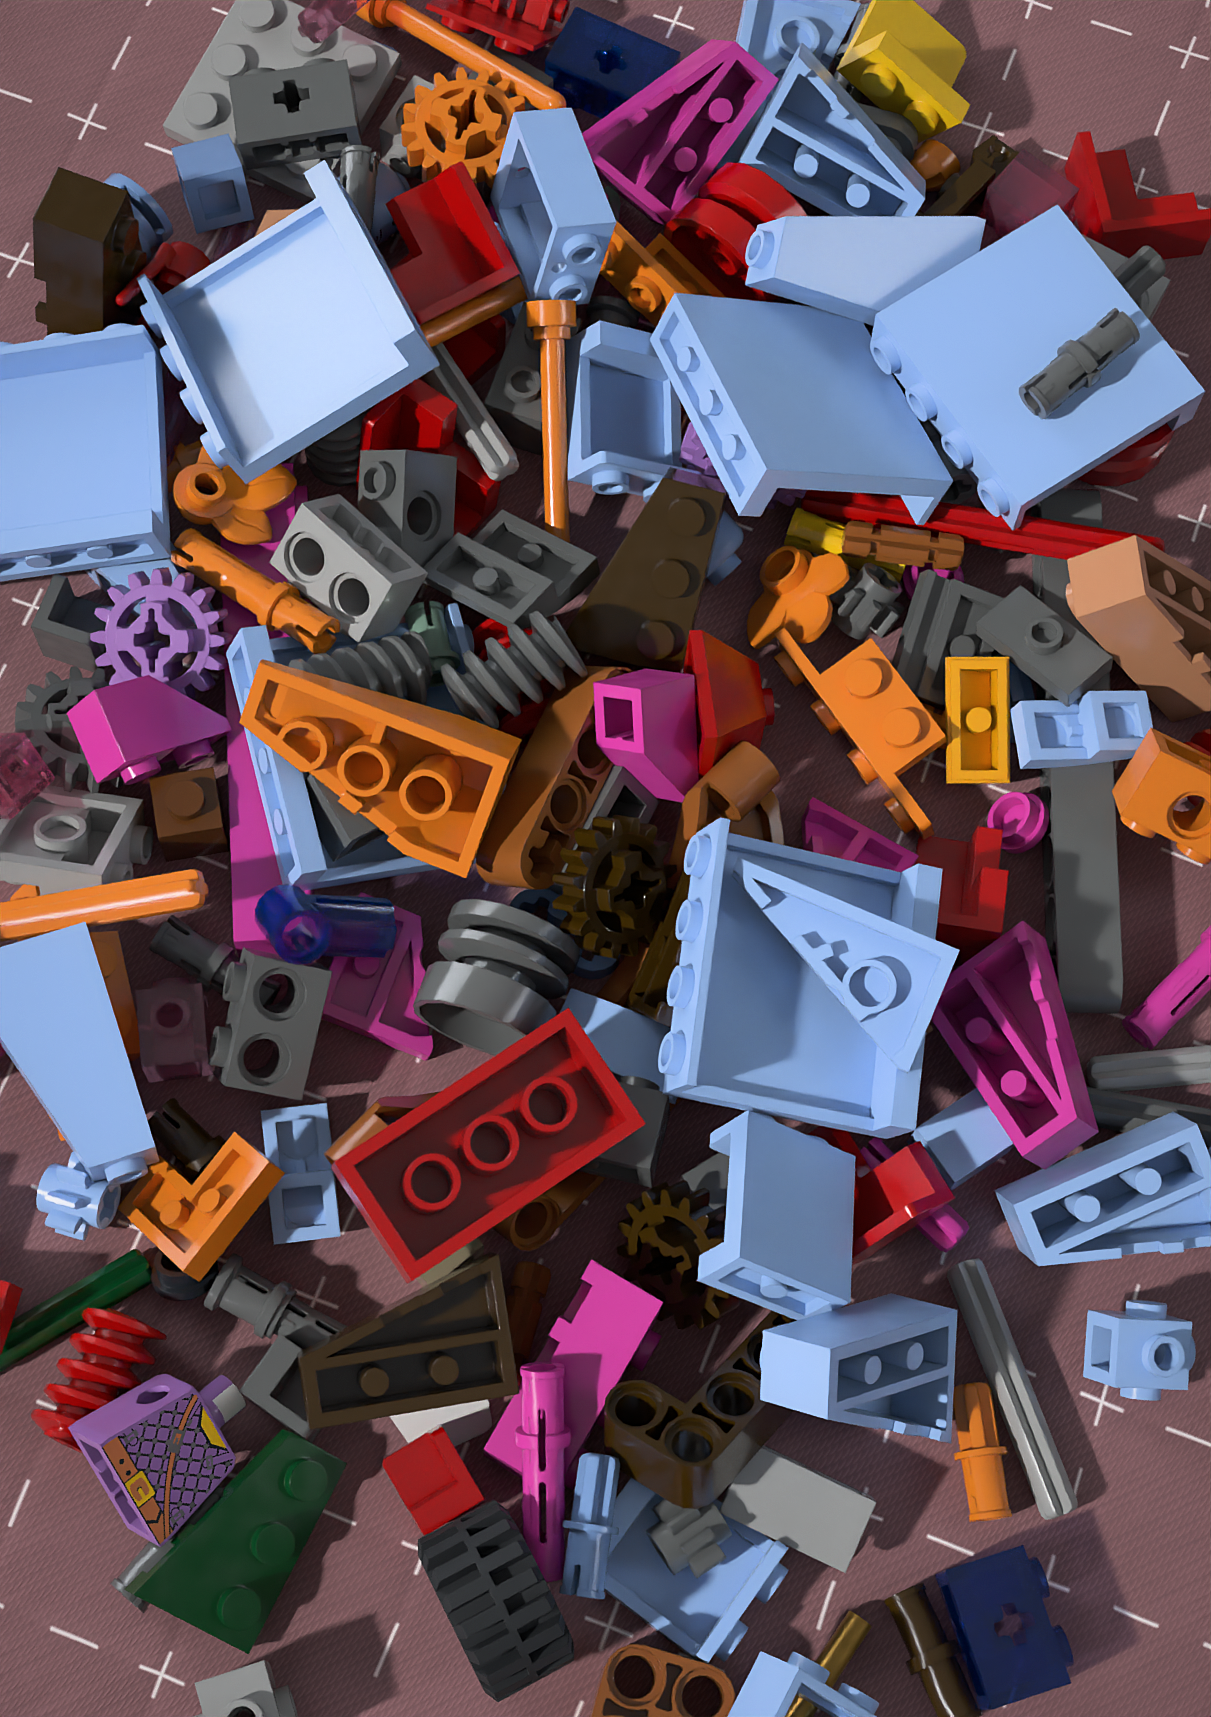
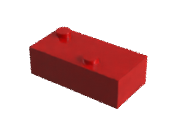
(487, 1145)

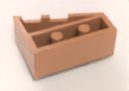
(1149, 619)

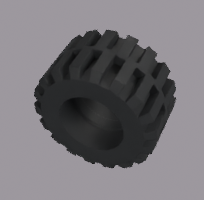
(496, 1600)

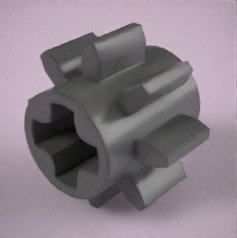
(867, 602)
(688, 1537)

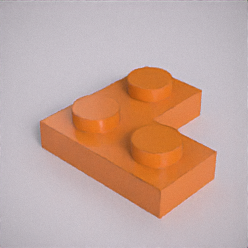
(201, 1218)

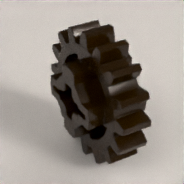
(614, 886)
(664, 1244)

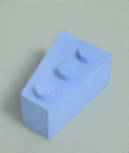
(829, 148)
(1116, 1198)
(867, 1366)

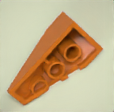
(398, 763)

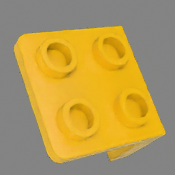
(907, 65)

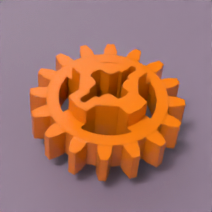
(462, 122)

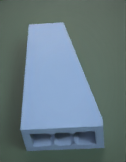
(857, 261)
(72, 1053)

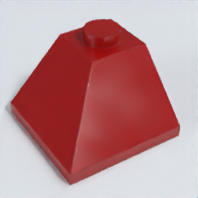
(727, 698)

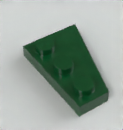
(241, 1552)

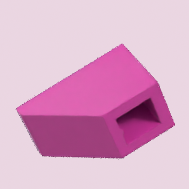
(139, 726)
(650, 729)

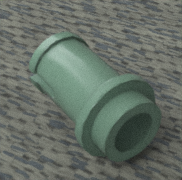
(435, 636)

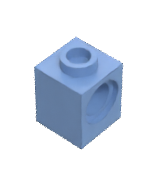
(213, 183)

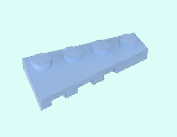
(773, 33)

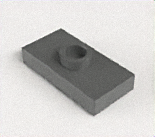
(1044, 645)

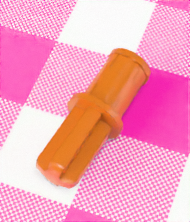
(980, 1452)

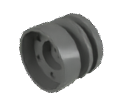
(495, 975)

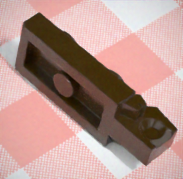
(966, 192)

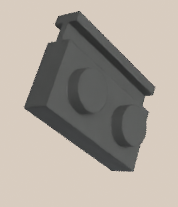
(937, 627)

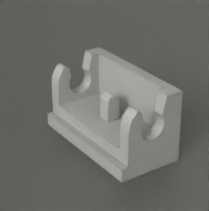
(799, 1507)

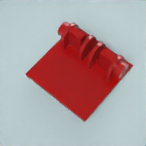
(513, 29)

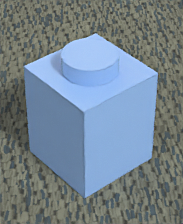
(963, 1139)

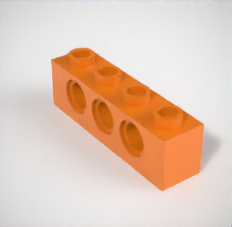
(1154, 783)

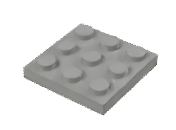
(267, 36)

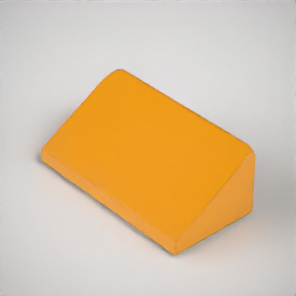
(977, 720)

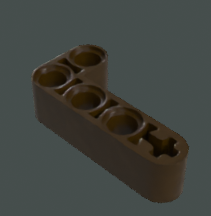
(714, 1429)

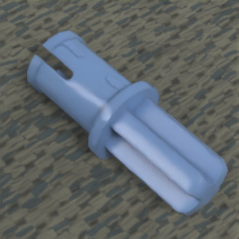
(591, 1526)

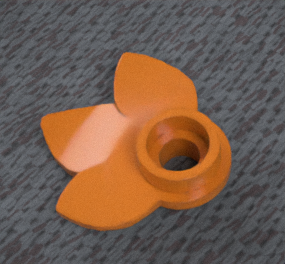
(236, 507)
(795, 595)

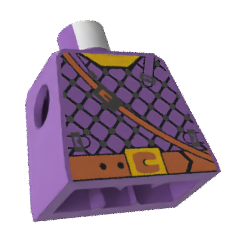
(160, 1450)

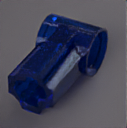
(328, 924)

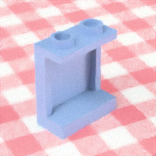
(620, 412)
(784, 1219)
(687, 1610)

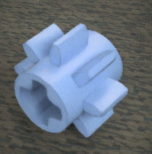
(75, 1199)

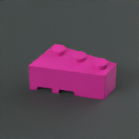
(678, 128)
(1017, 1045)
(597, 1343)

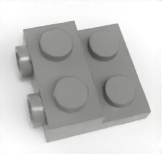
(74, 840)

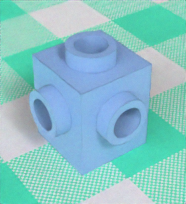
(1139, 1349)

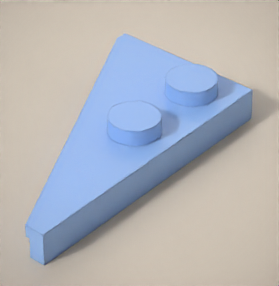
(871, 965)

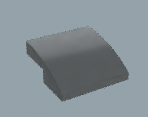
(511, 570)

